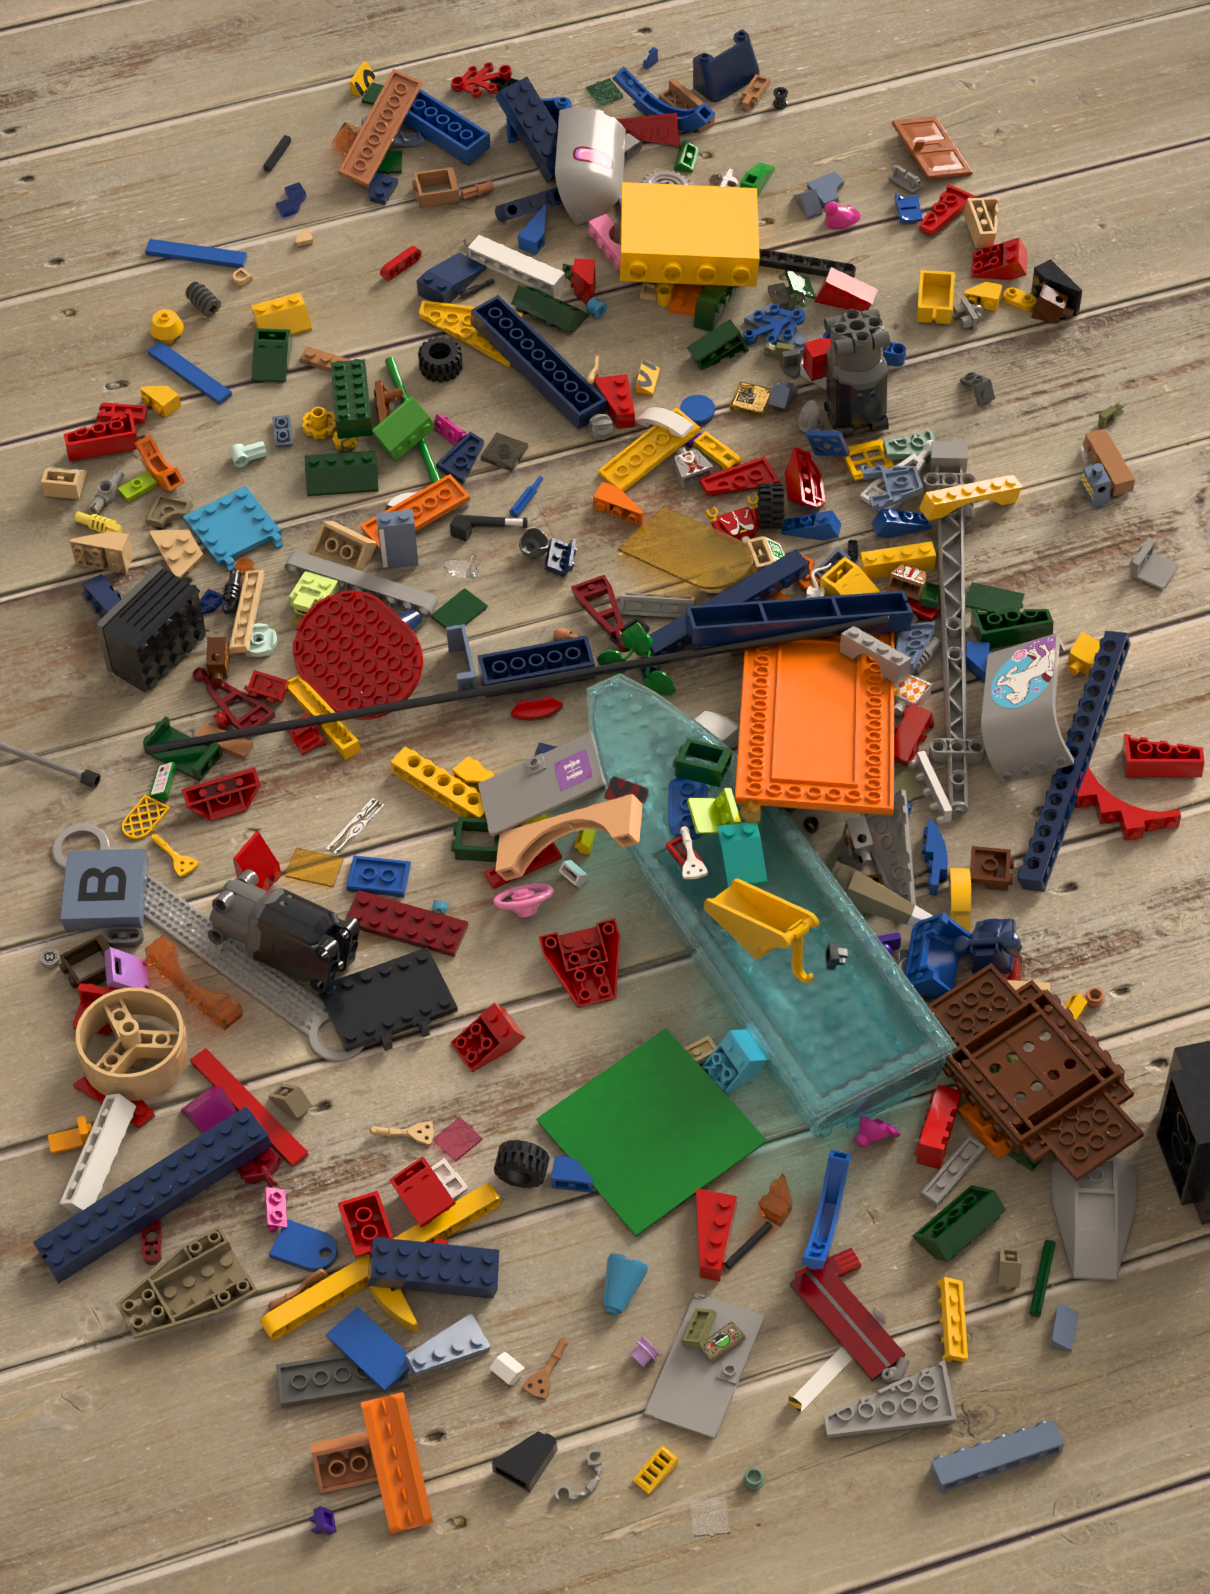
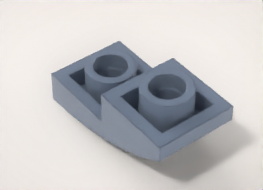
(282, 430)

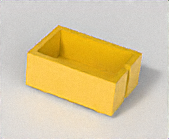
(935, 297)

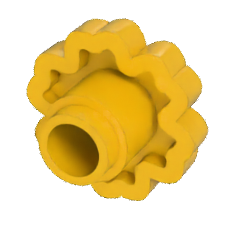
(319, 423)

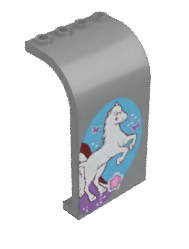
(1020, 710)

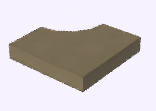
(167, 509)

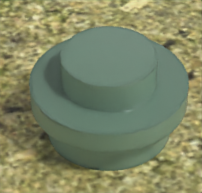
(754, 1478)

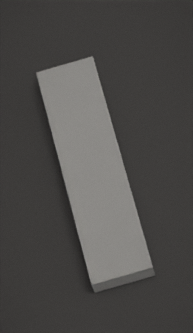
(952, 1171)

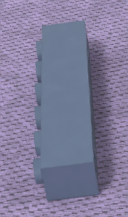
(996, 1456)

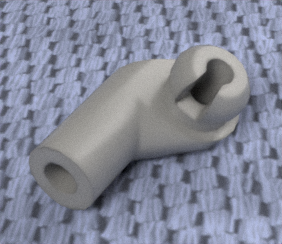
(897, 1372)

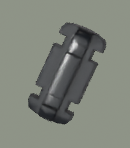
(853, 549)

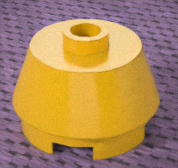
(166, 326)

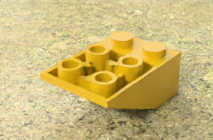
(846, 579)

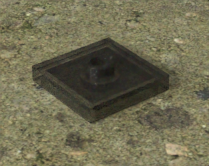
(504, 451)

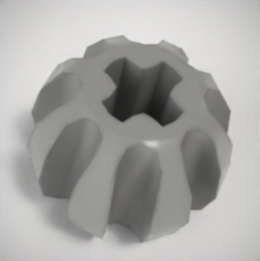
(600, 427)

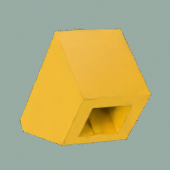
(985, 294)
(161, 399)

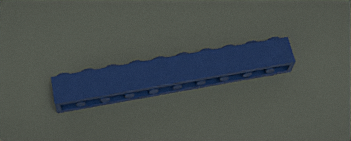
(757, 587)

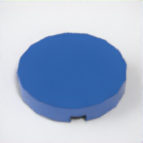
(698, 408)

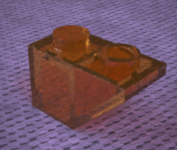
(777, 1203)

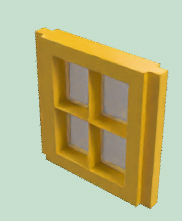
(867, 454)

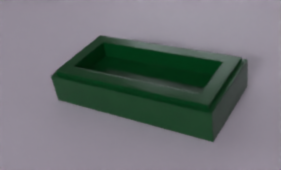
(930, 595)

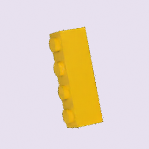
(884, 561)

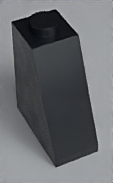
(526, 1460)

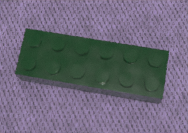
(351, 399)

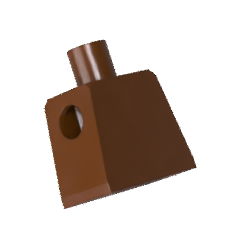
(1051, 306)

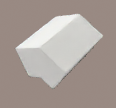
(569, 865)
(507, 1368)

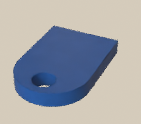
(302, 1247)

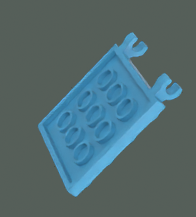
(233, 526)

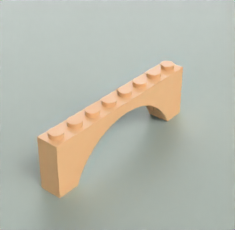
(522, 844)

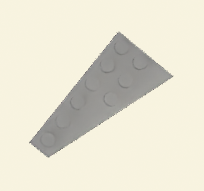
(901, 1405)

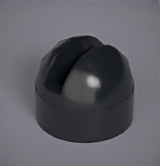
(814, 822)

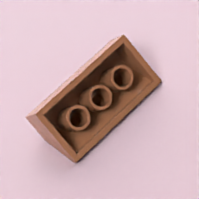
(343, 1462)

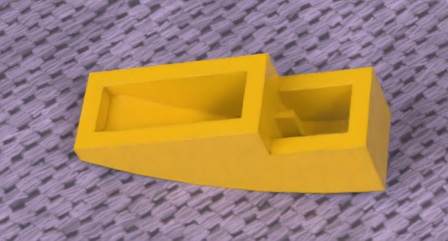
(395, 1306)

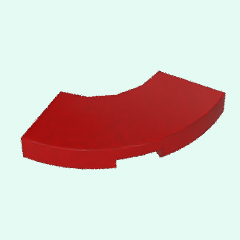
(536, 709)

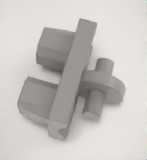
(970, 313)

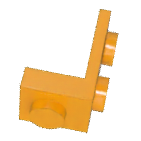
(71, 1138)

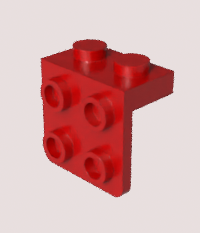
(88, 994)

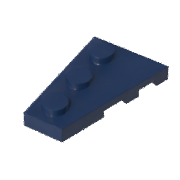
(461, 457)

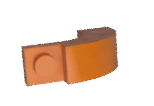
(165, 475)

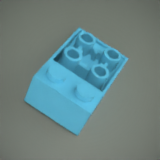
(734, 1061)

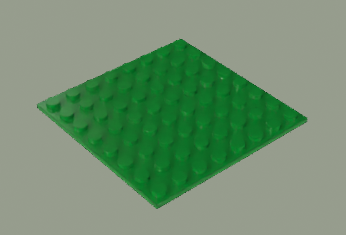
(651, 1131)

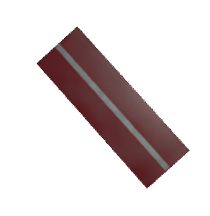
(847, 1320)

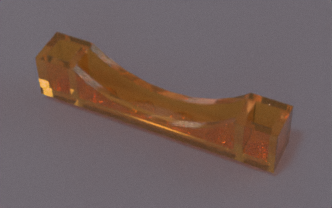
(218, 1006)

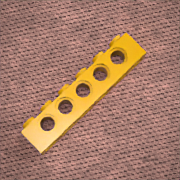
(440, 785)

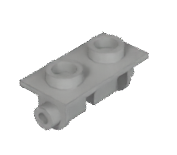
(905, 179)

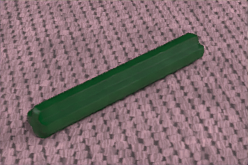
(1042, 1278)

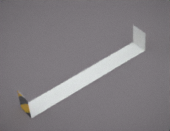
(827, 1372)

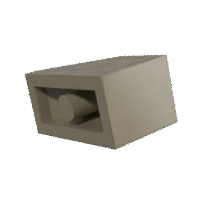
(291, 1100)
(1009, 1268)

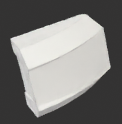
(720, 726)

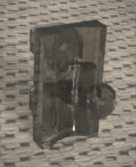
(728, 180)

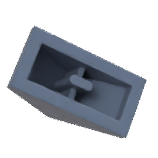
(809, 203)

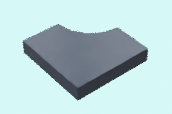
(827, 187)

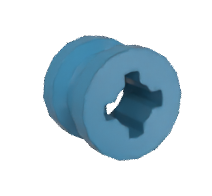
(596, 307)

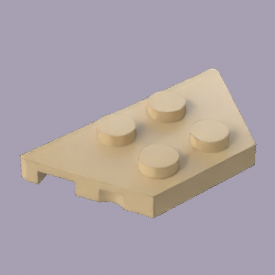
(177, 549)

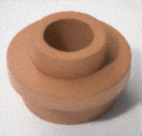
(1097, 993)

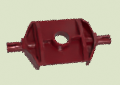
(261, 1169)

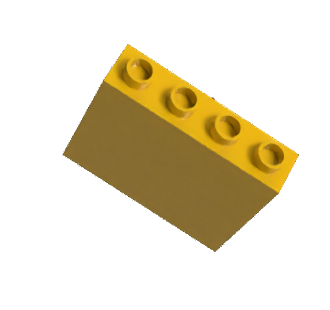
(689, 234)

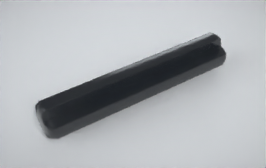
(277, 153)

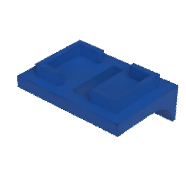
(911, 203)

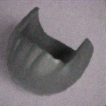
(534, 543)

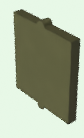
(908, 782)

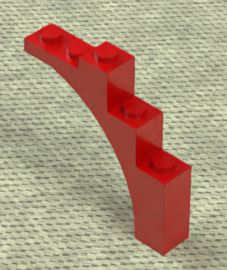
(1131, 819)

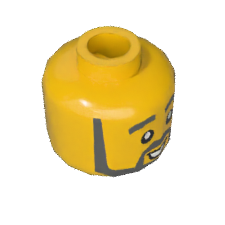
(344, 444)

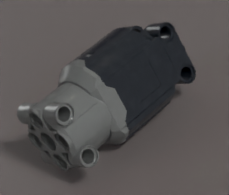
(856, 371)
(284, 931)

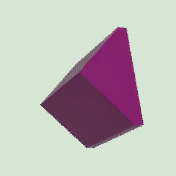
(209, 1109)

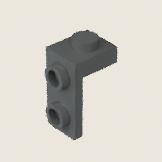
(982, 387)

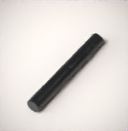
(748, 1245)

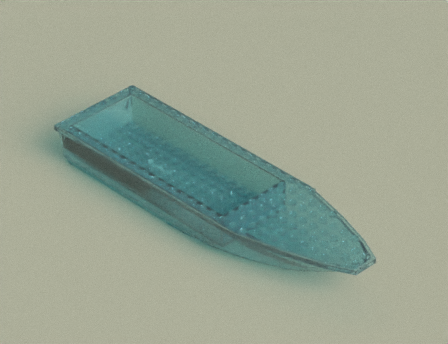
(833, 1045)

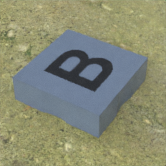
(104, 889)

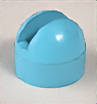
(443, 906)

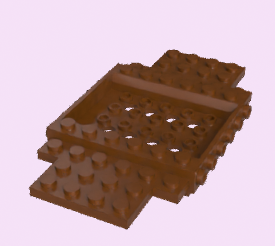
(1071, 1116)

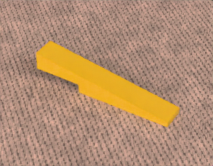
(314, 705)

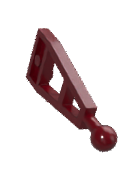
(595, 588)
(257, 716)

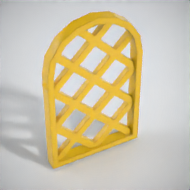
(165, 808)

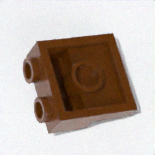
(991, 867)

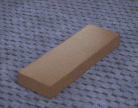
(237, 747)

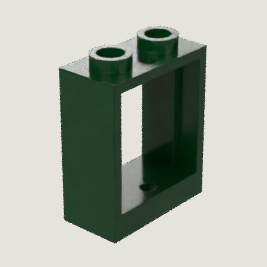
(700, 772)
(473, 853)

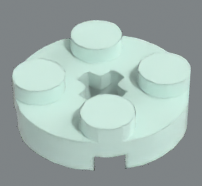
(267, 644)

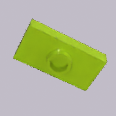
(137, 486)

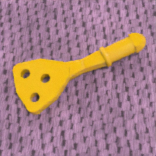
(178, 860)

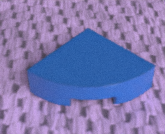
(651, 59)

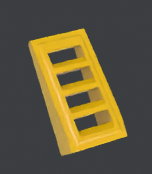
(650, 1465)

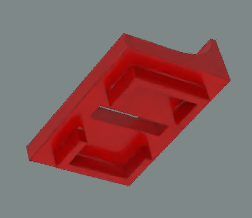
(309, 740)

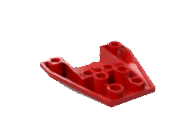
(585, 961)

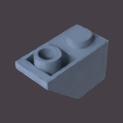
(782, 394)

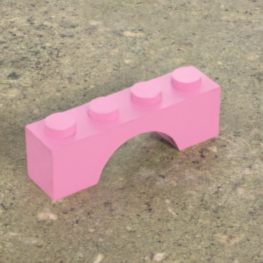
(602, 231)

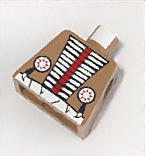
(908, 580)

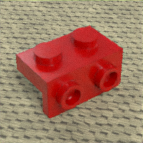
(267, 686)

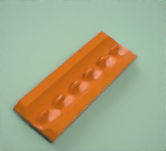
(396, 1463)

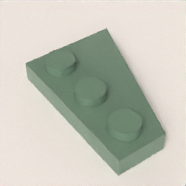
(904, 447)

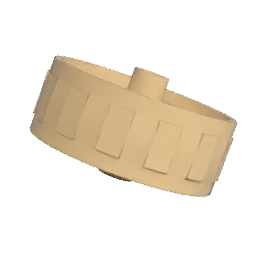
(136, 1044)

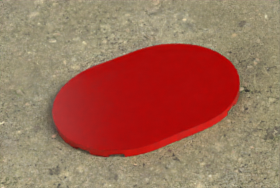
(357, 652)

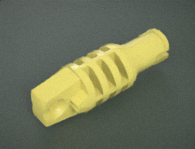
(98, 523)

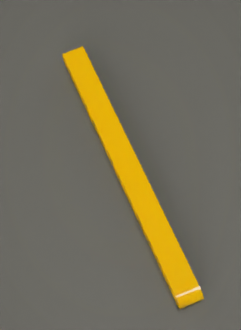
(355, 1275)

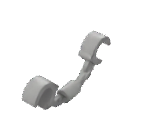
(573, 1495)

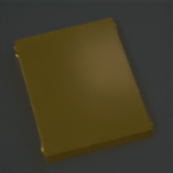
(314, 867)

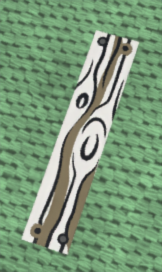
(355, 826)

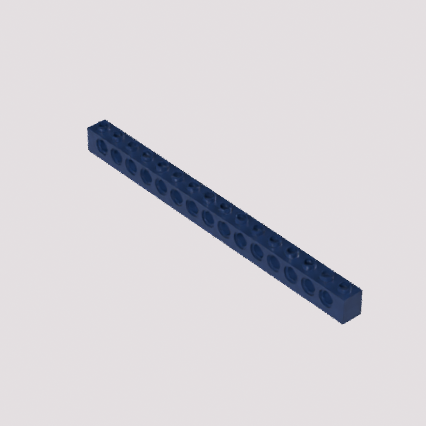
(1081, 743)

